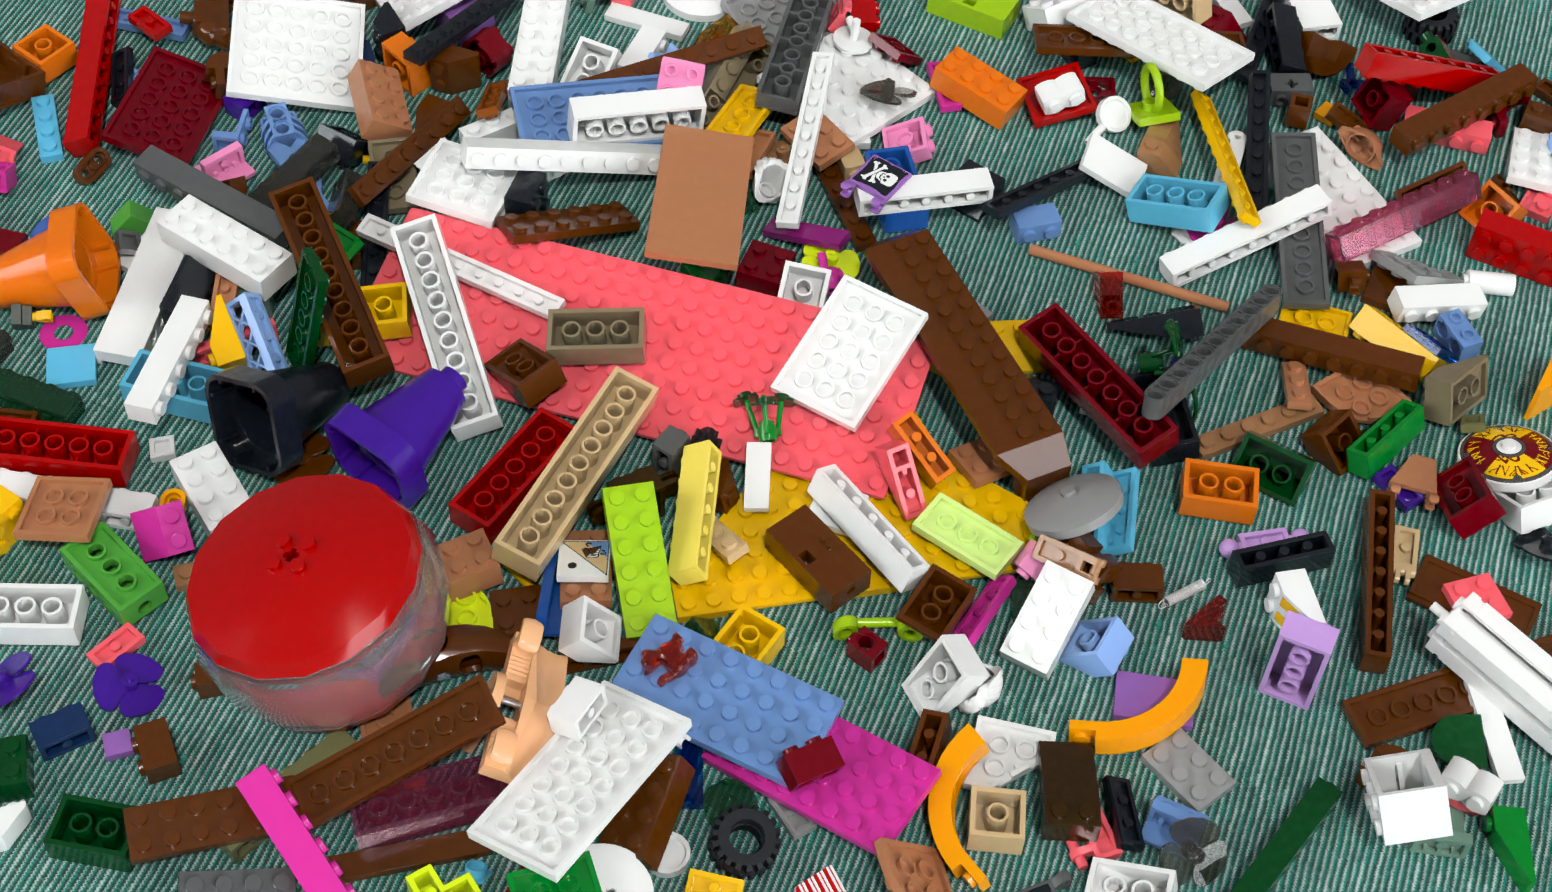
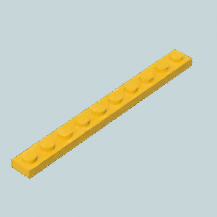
(1225, 159)

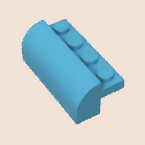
(1119, 533)

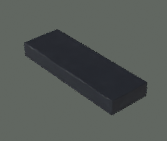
(121, 74)
(1123, 814)

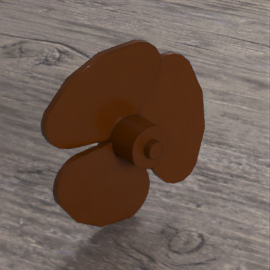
(310, 465)

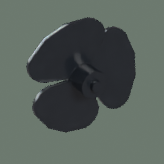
(1536, 543)

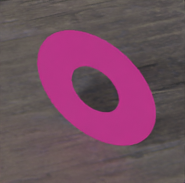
(76, 323)

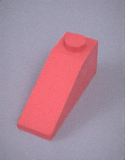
(902, 477)

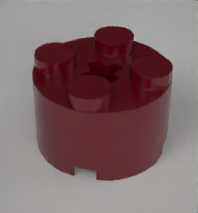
(492, 49)

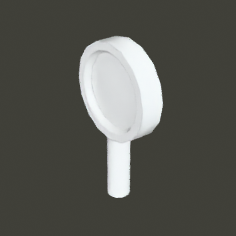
(1112, 115)
(675, 858)

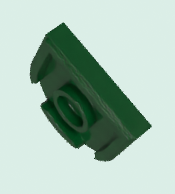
(1459, 737)

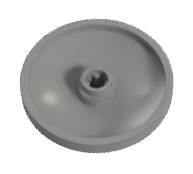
(1074, 506)

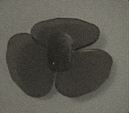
(884, 92)
(1198, 848)

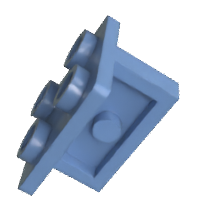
(1161, 817)

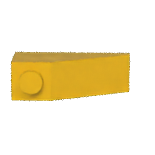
(224, 341)

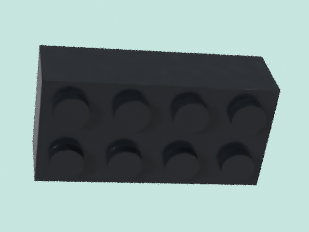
(1188, 437)

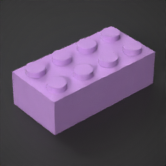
(1298, 660)

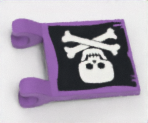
(878, 179)

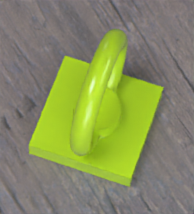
(1153, 109)

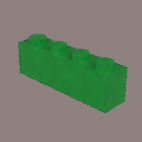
(1385, 439)

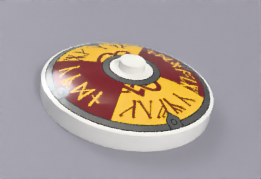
(1510, 457)

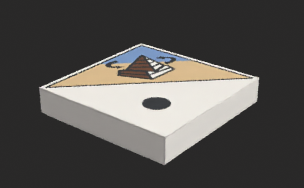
(584, 561)

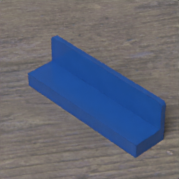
(549, 601)

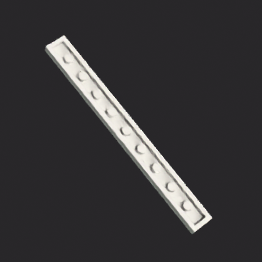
(805, 141)
(474, 273)

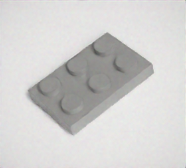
(1188, 771)

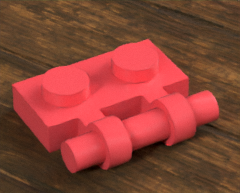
(1103, 848)

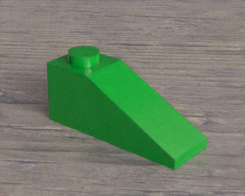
(1510, 841)

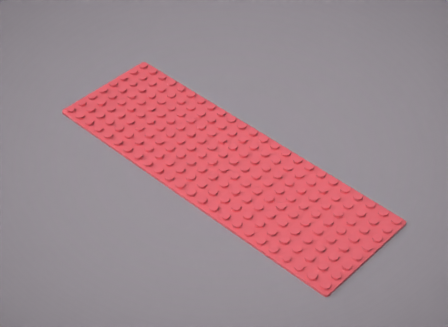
(700, 350)

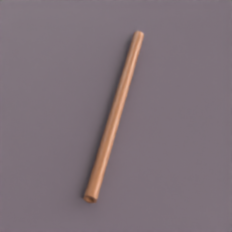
(1130, 278)

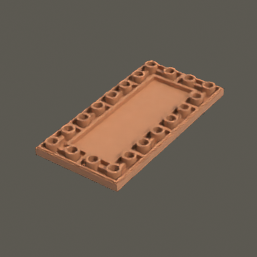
(700, 197)

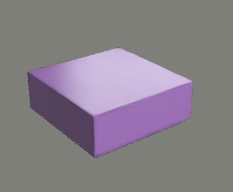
(117, 744)

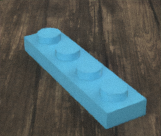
(47, 128)

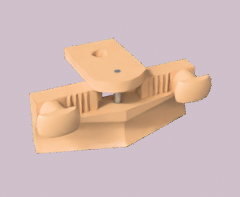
(531, 684)

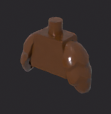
(210, 22)

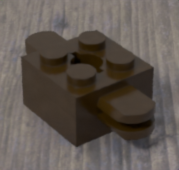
(664, 486)

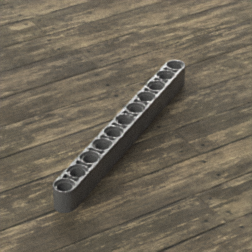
(1210, 352)

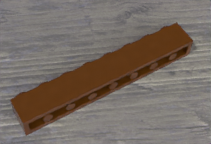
(1463, 109)
(1338, 354)
(1377, 582)

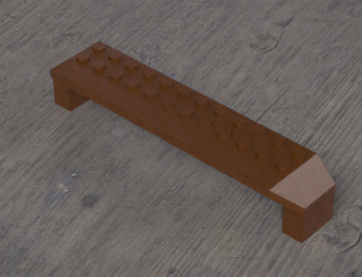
(974, 361)

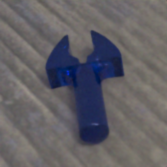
(1351, 80)

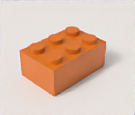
(1219, 491)

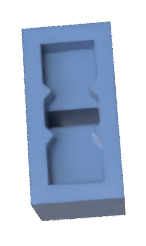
(1457, 334)

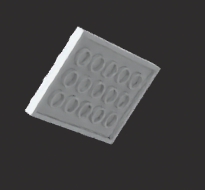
(850, 352)

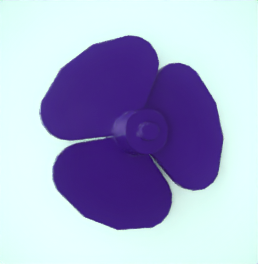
(11, 685)
(126, 687)

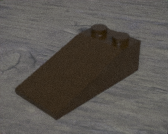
(1068, 792)

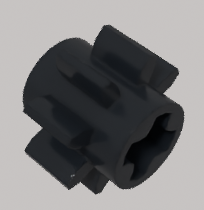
(704, 434)

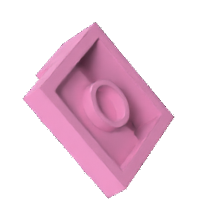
(914, 134)

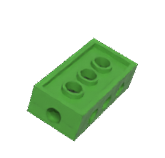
(126, 586)

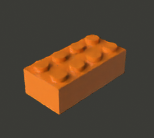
(978, 87)

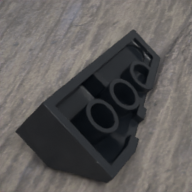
(1152, 323)

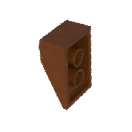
(526, 372)
(937, 603)

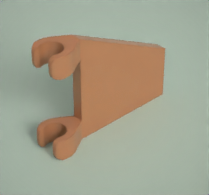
(1417, 475)

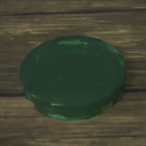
(725, 795)

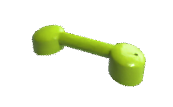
(847, 624)

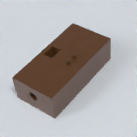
(818, 558)

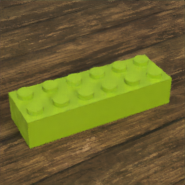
(637, 556)

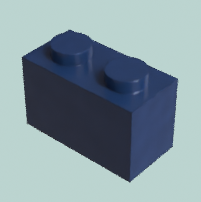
(62, 731)

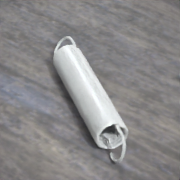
(1184, 593)

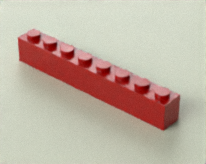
(1420, 69)

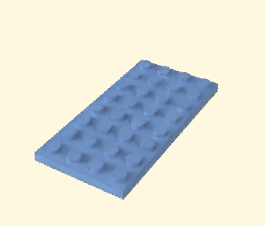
(543, 108)
(733, 700)

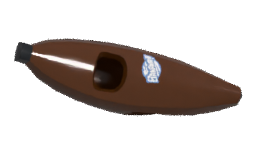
(469, 651)

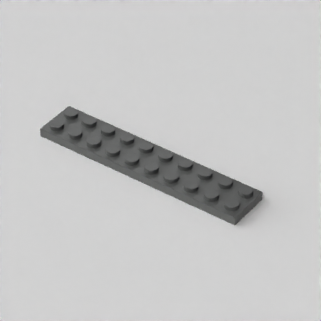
(1303, 253)

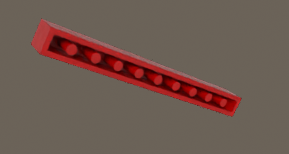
(91, 76)

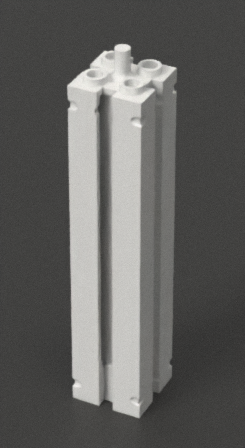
(1497, 663)

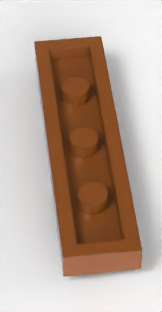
(492, 100)

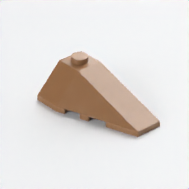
(1162, 149)

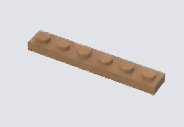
(1265, 423)

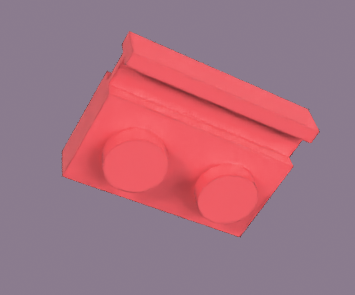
(838, 15)
(1538, 205)

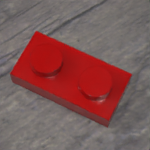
(150, 23)

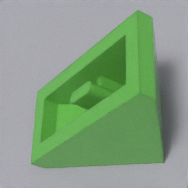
(131, 218)

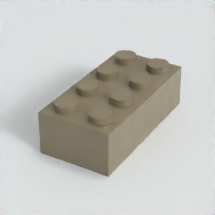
(597, 336)

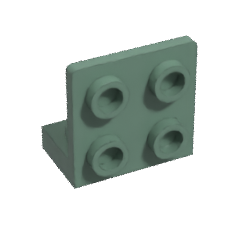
(1450, 846)

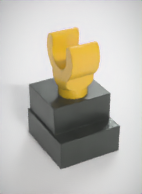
(24, 316)

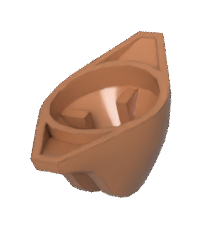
(1362, 145)

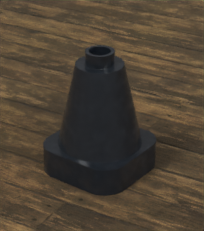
(268, 414)

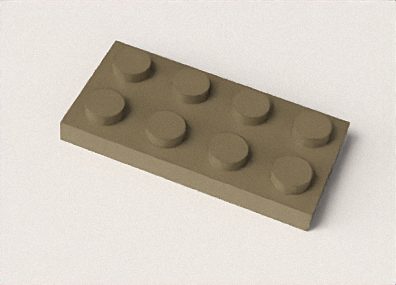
(399, 187)

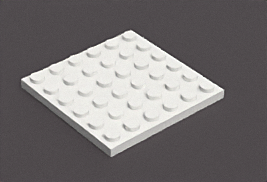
(295, 51)
(855, 113)

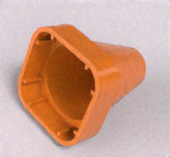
(64, 266)

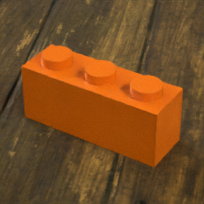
(926, 453)

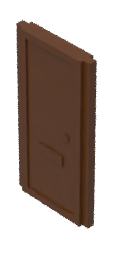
(1436, 572)

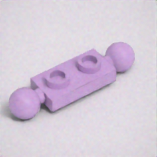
(1256, 538)

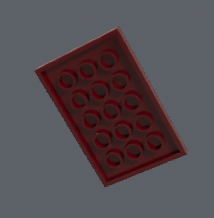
(165, 108)

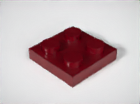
(895, 49)

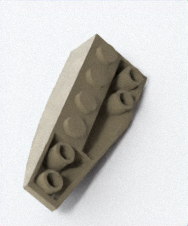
(727, 75)

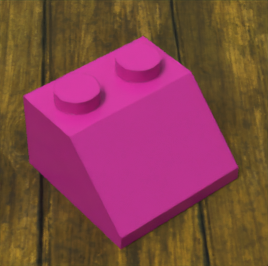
(162, 531)

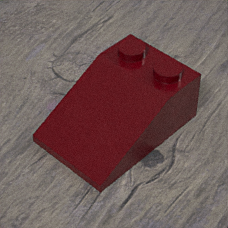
(1468, 498)

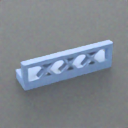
(261, 334)

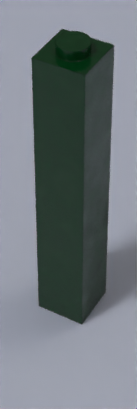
(1290, 838)

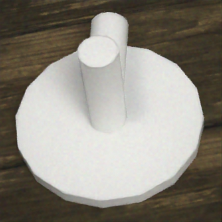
(852, 37)

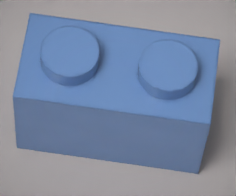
(1035, 223)

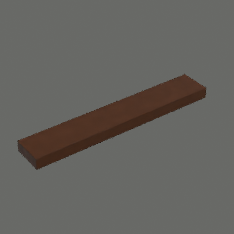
(408, 856)

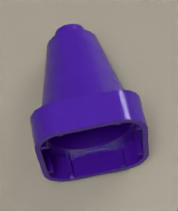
(398, 433)

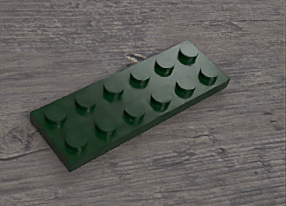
(307, 309)

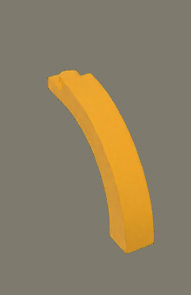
(1150, 726)
(955, 764)

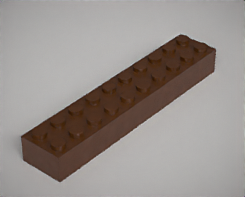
(346, 314)

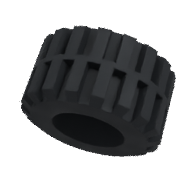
(1441, 24)
(754, 822)

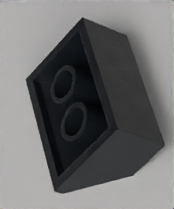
(190, 280)

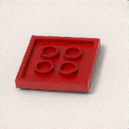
(1033, 107)

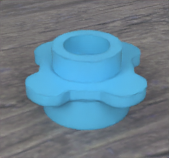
(478, 870)

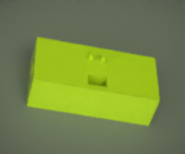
(985, 16)

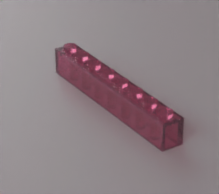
(1403, 215)

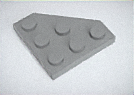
(1412, 270)

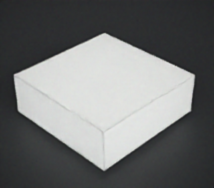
(162, 448)

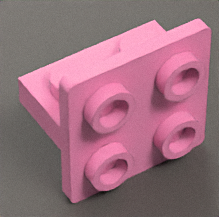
(680, 73)
(227, 163)

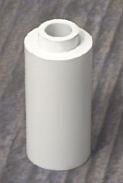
(1492, 282)

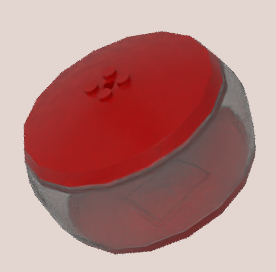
(319, 603)

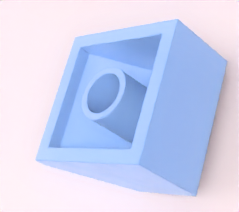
(1097, 646)

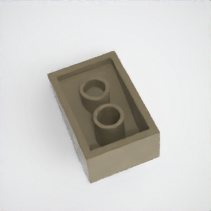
(1455, 389)

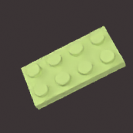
(967, 536)

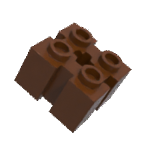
(1091, 545)

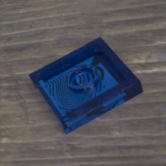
(1430, 343)

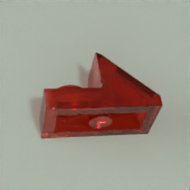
(1206, 623)

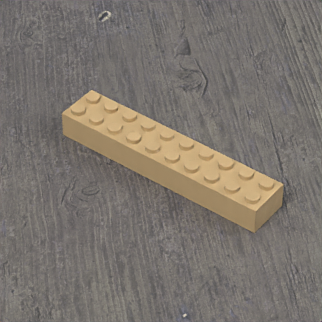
(574, 474)

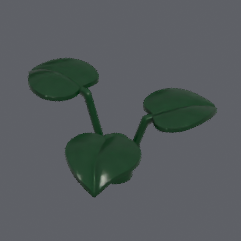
(1154, 360)

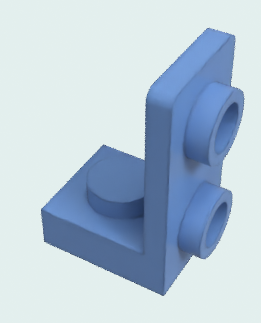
(223, 138)

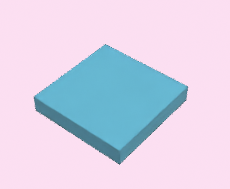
(71, 366)

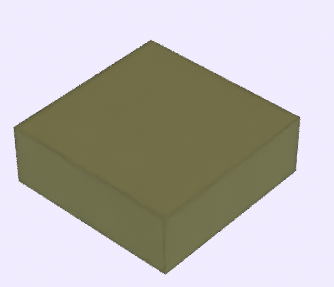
(1473, 423)

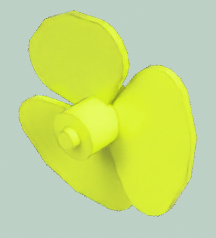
(846, 260)

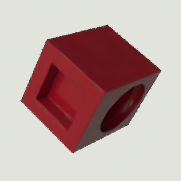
(869, 658)

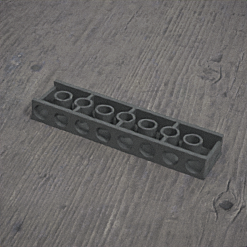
(791, 54)

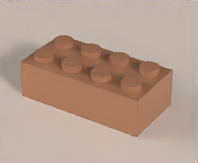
(379, 101)
(470, 564)

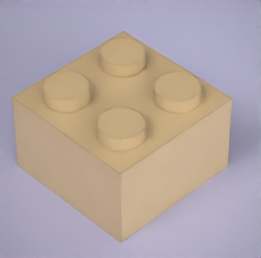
(996, 820)

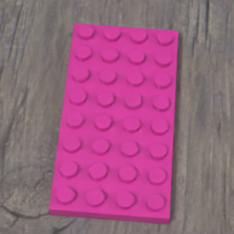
(861, 801)

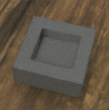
(127, 241)

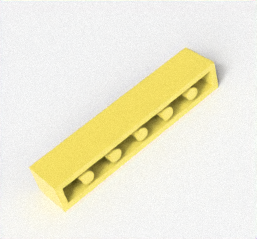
(695, 513)

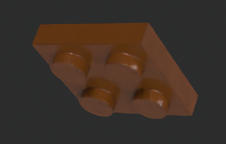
(512, 606)

